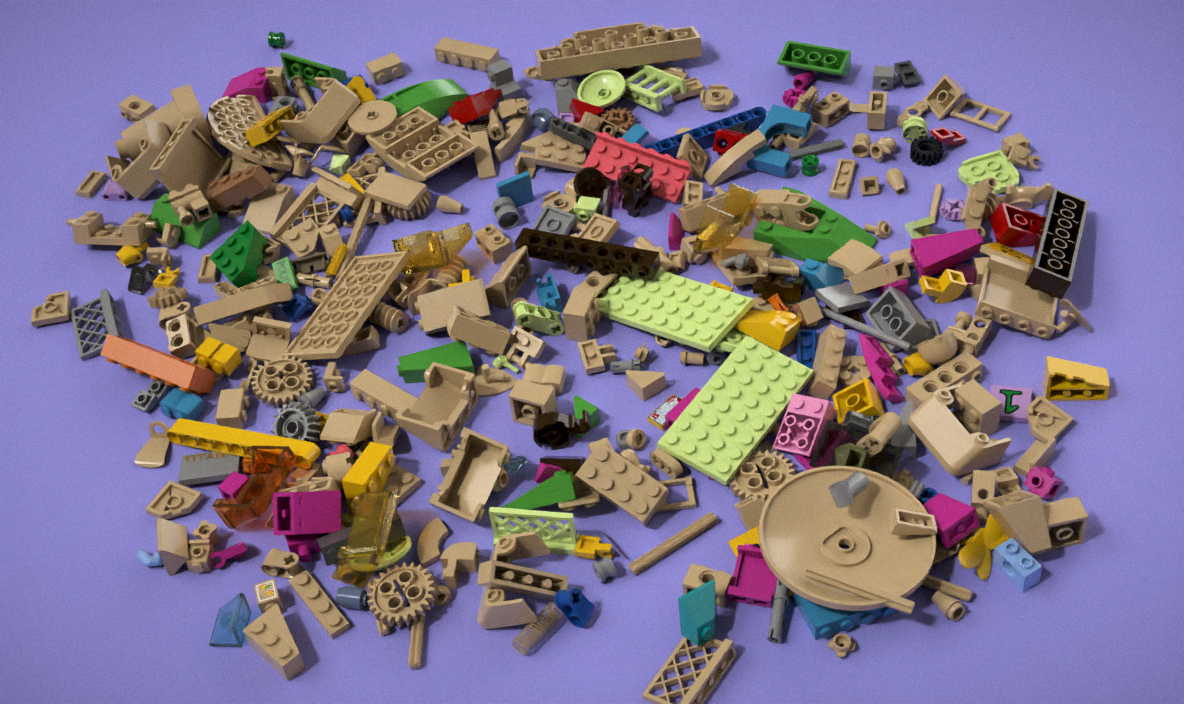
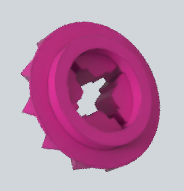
(791, 96)

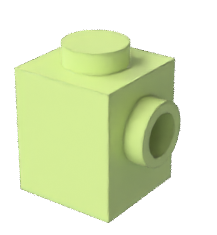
(587, 207)

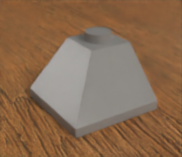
(565, 91)

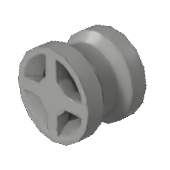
(604, 569)

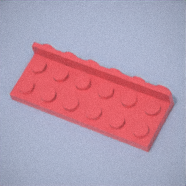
(613, 153)

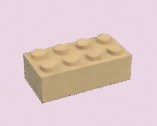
(622, 483)

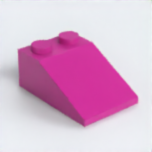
(250, 83)

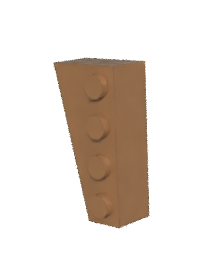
(237, 187)

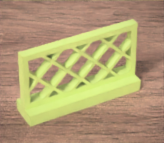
(558, 541)

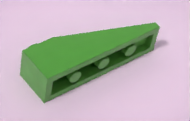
(551, 491)

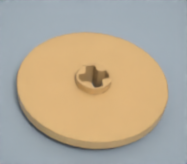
(372, 117)

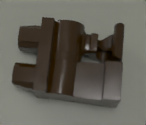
(636, 189)
(779, 284)

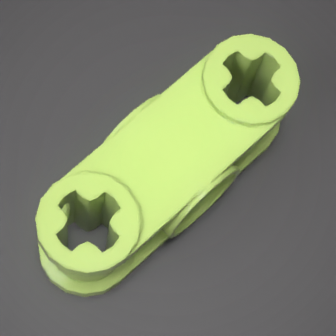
(538, 318)

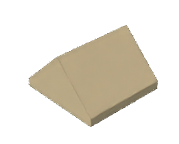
(172, 544)

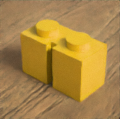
(220, 360)

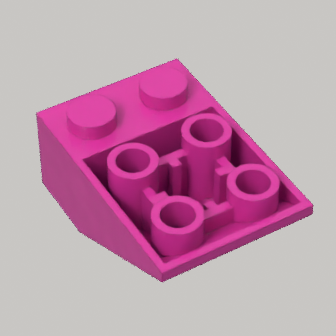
(307, 512)

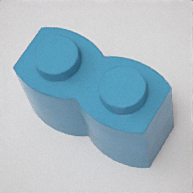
(182, 405)

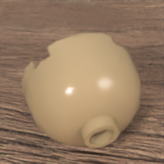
(938, 349)

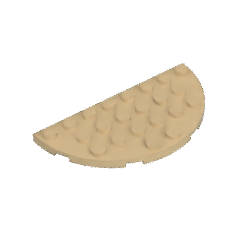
(228, 121)

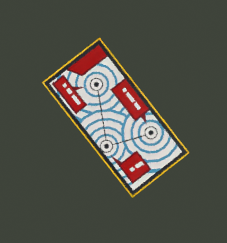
(657, 417)

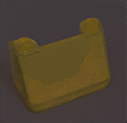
(433, 249)

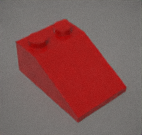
(1015, 226)

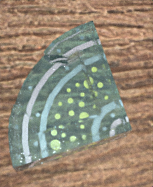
(515, 465)

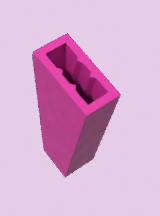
(945, 250)

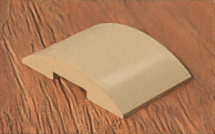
(420, 145)

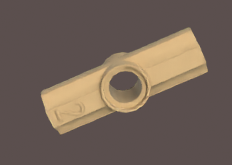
(666, 264)

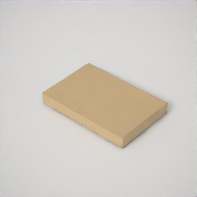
(395, 190)

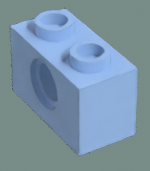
(1017, 564)

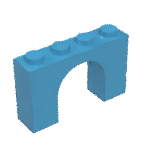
(779, 121)
(827, 621)

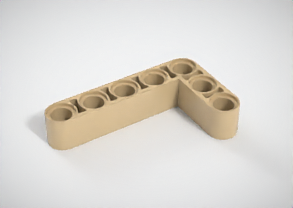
(243, 302)

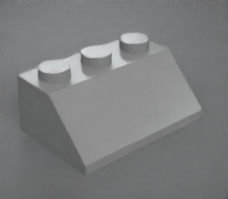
(897, 317)

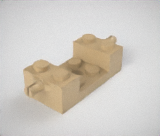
(91, 229)

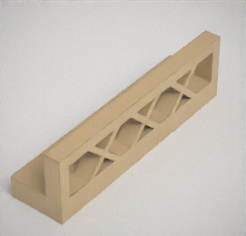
(338, 188)

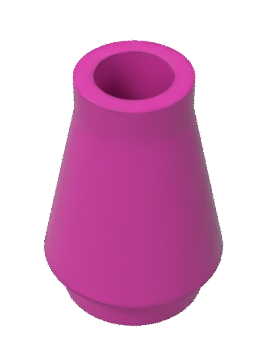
(803, 80)

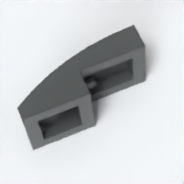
(906, 73)

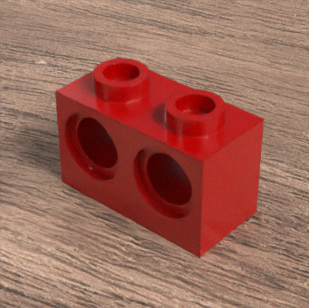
(730, 136)

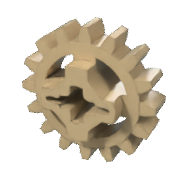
(167, 296)

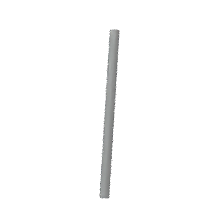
(865, 328)

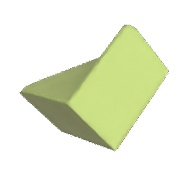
(340, 164)

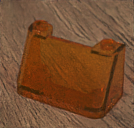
(269, 471)

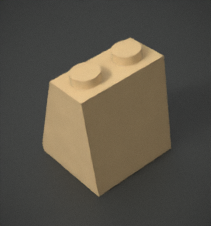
(1022, 518)

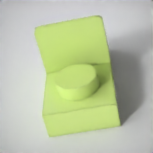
(919, 227)

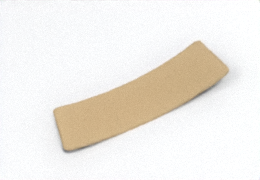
(862, 108)

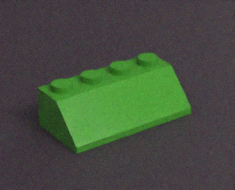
(815, 58)
(309, 70)
(193, 235)

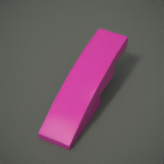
(878, 366)

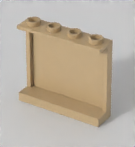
(188, 160)
(1011, 302)

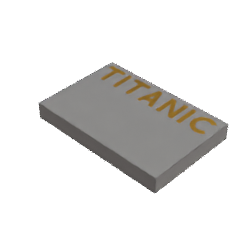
(207, 467)

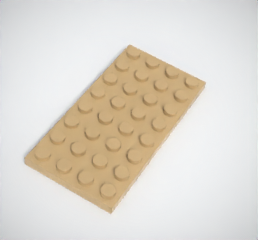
(347, 306)

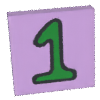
(1013, 402)

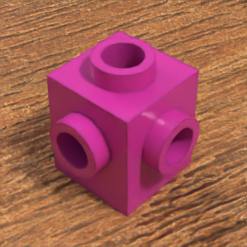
(1043, 482)

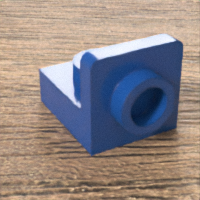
(297, 307)

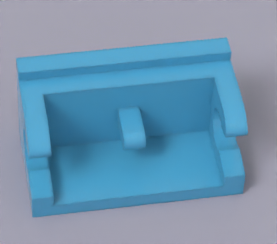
(549, 294)

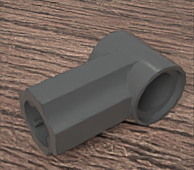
(859, 421)

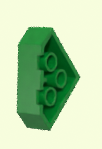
(240, 255)

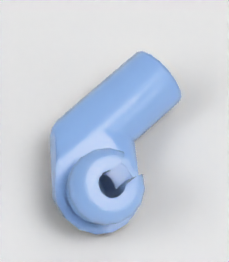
(148, 560)

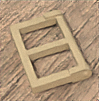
(984, 108)
(679, 505)

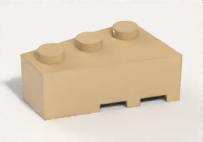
(274, 642)

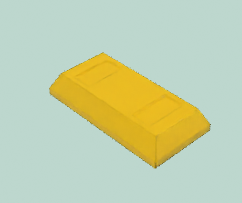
(336, 261)

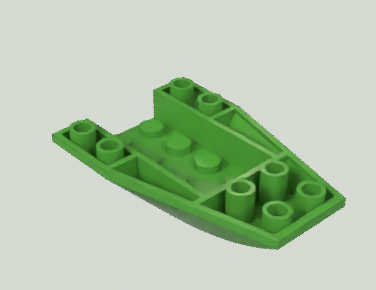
(431, 95)

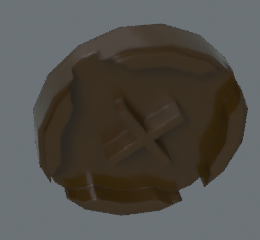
(589, 183)

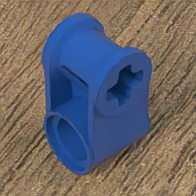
(574, 606)

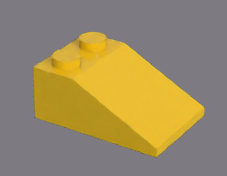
(770, 327)

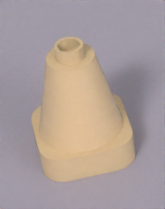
(181, 107)

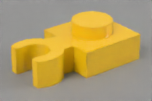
(166, 279)

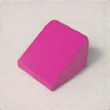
(545, 471)

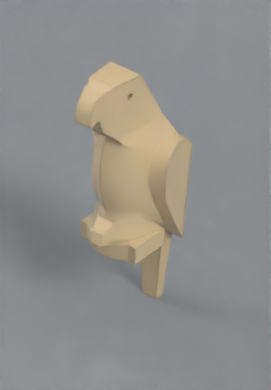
(509, 108)
(1026, 195)

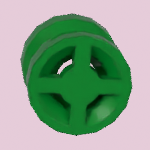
(276, 39)
(810, 165)

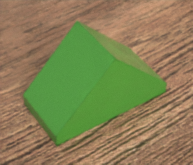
(580, 405)

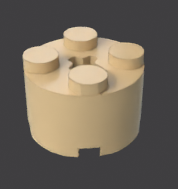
(338, 467)

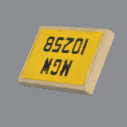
(1006, 253)

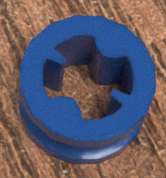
(346, 214)
(927, 492)

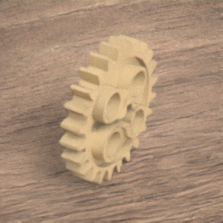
(282, 380)
(774, 471)
(388, 604)

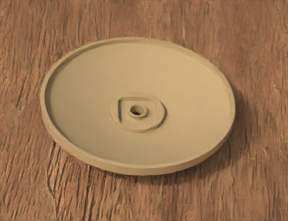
(806, 527)

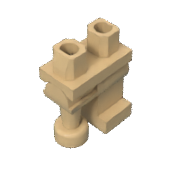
(188, 200)
(972, 338)

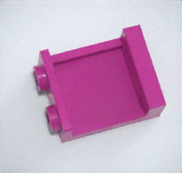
(952, 518)
(752, 578)

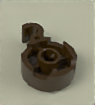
(557, 429)

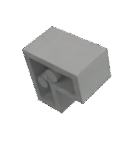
(501, 77)

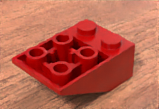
(474, 106)

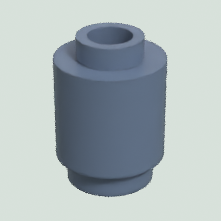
(352, 597)

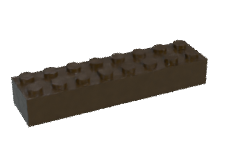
(1057, 244)

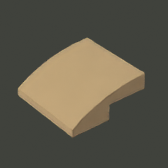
(854, 257)

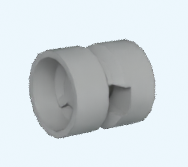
(505, 212)

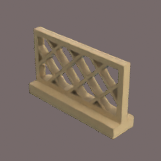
(300, 206)
(379, 210)
(706, 679)

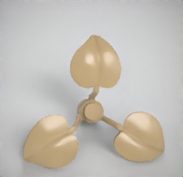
(300, 164)

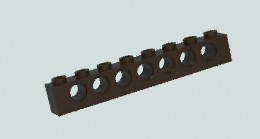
(589, 253)

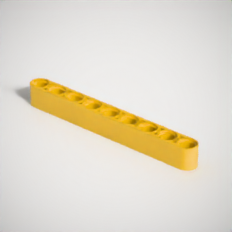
(237, 441)

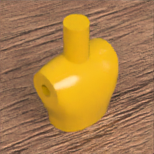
(131, 254)
(916, 365)

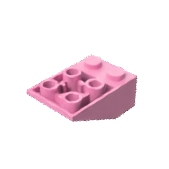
(803, 424)

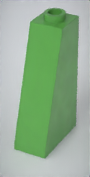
(453, 355)

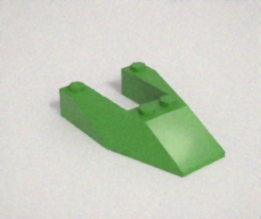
(818, 243)

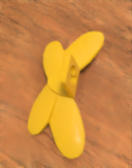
(978, 547)

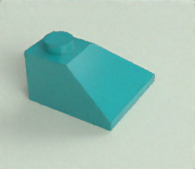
(699, 613)

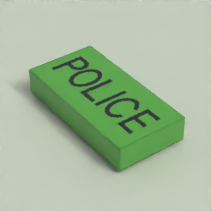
(284, 273)

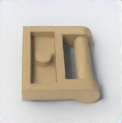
(777, 266)

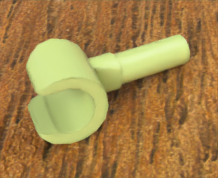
(502, 360)

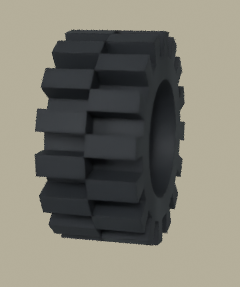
(926, 151)

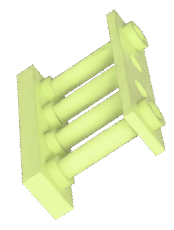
(648, 97)

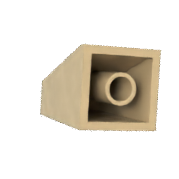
(438, 305)

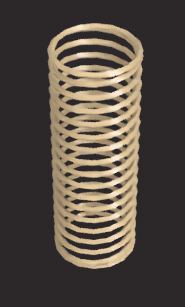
(528, 640)

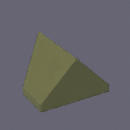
(852, 456)

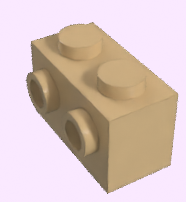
(830, 109)
(493, 243)

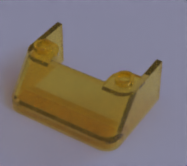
(722, 226)
(368, 537)

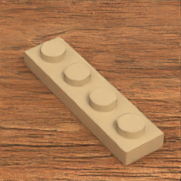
(319, 604)

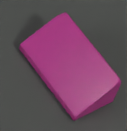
(675, 232)

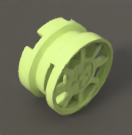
(914, 128)

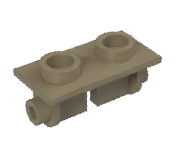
(318, 261)

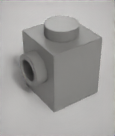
(884, 77)

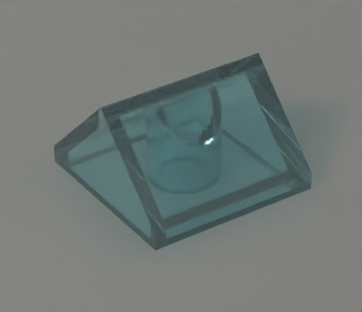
(230, 623)

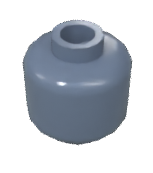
(541, 119)

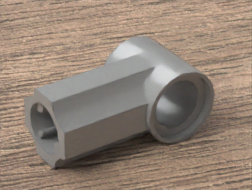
(845, 490)

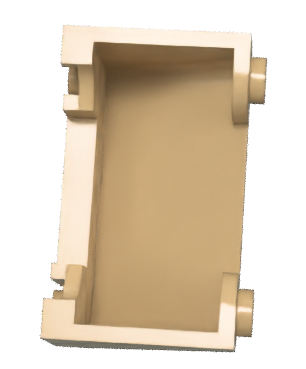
(441, 407)
(471, 476)

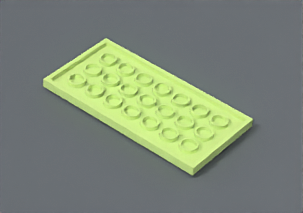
(675, 308)
(735, 410)

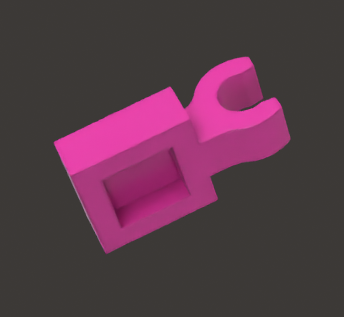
(234, 551)

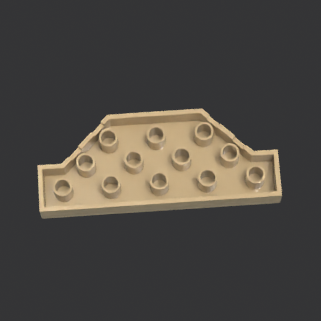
(617, 48)

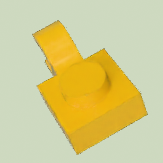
(591, 546)

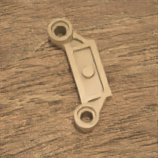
(975, 204)

